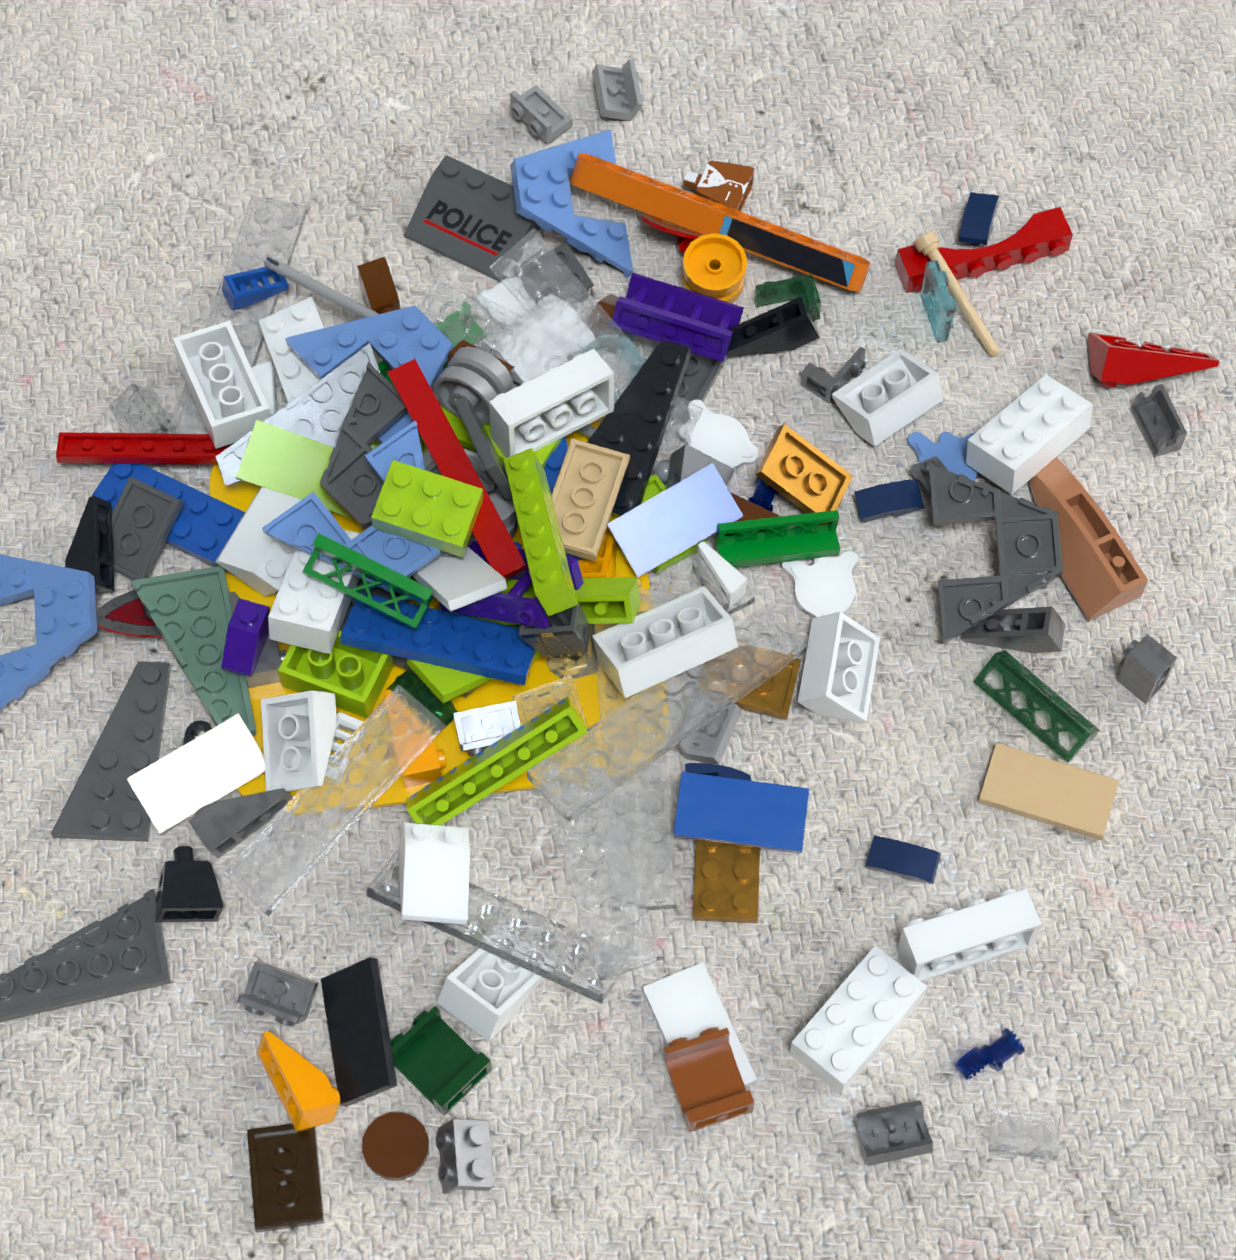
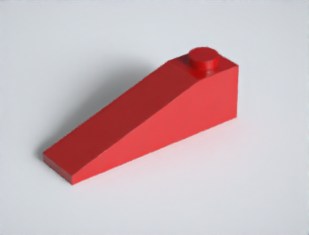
(1124, 362)

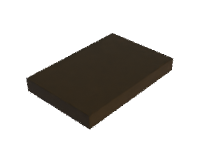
(284, 1177)

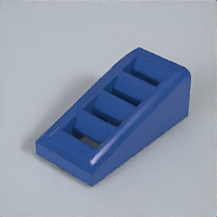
(240, 297)

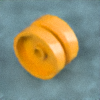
(715, 267)

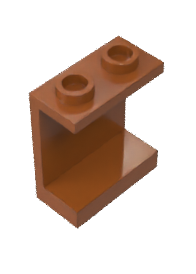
(707, 1079)

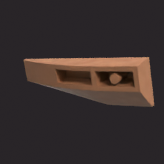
(1094, 557)

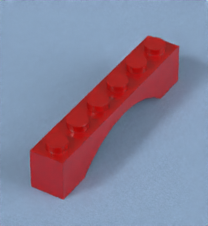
(1041, 236)

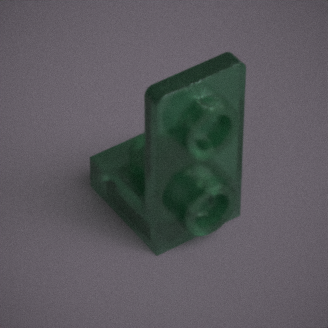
(788, 290)
(425, 696)

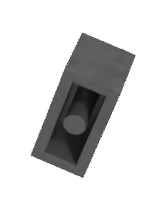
(1145, 668)

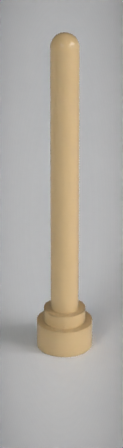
(929, 247)

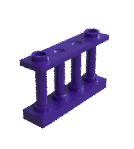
(677, 316)
(512, 606)

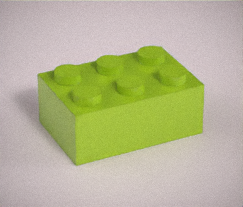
(427, 508)
(348, 672)

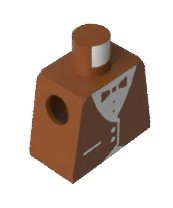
(722, 183)

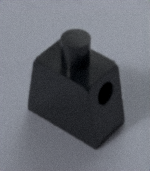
(187, 890)

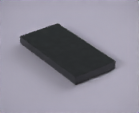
(358, 1032)

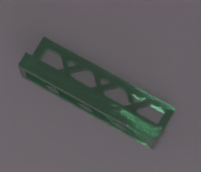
(1044, 697)

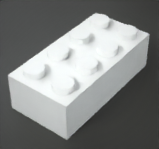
(291, 321)
(221, 382)
(552, 404)
(1029, 434)
(308, 610)
(665, 641)
(969, 935)
(858, 1020)

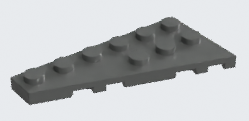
(102, 799)
(92, 964)

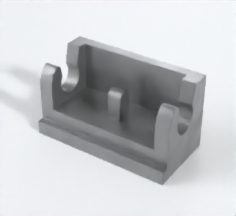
(1158, 421)

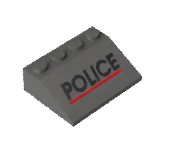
(467, 217)

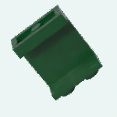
(438, 1061)

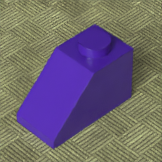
(245, 637)

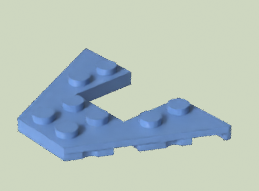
(545, 197)
(393, 336)
(310, 516)
(62, 619)

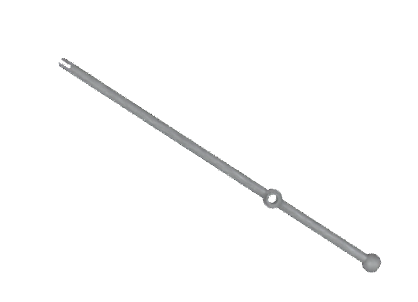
(660, 468)

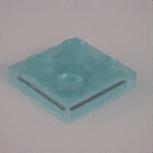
(937, 301)

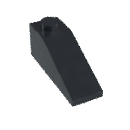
(775, 330)
(93, 545)

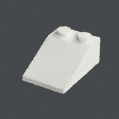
(297, 739)
(434, 873)
(487, 992)

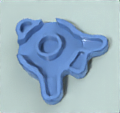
(949, 449)

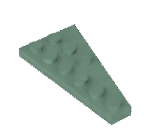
(193, 619)

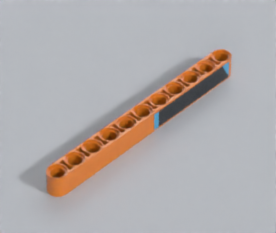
(712, 217)

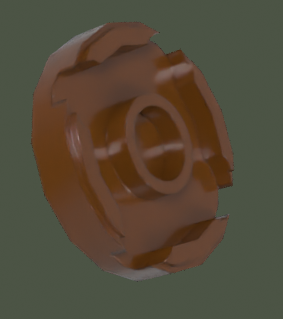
(395, 1146)

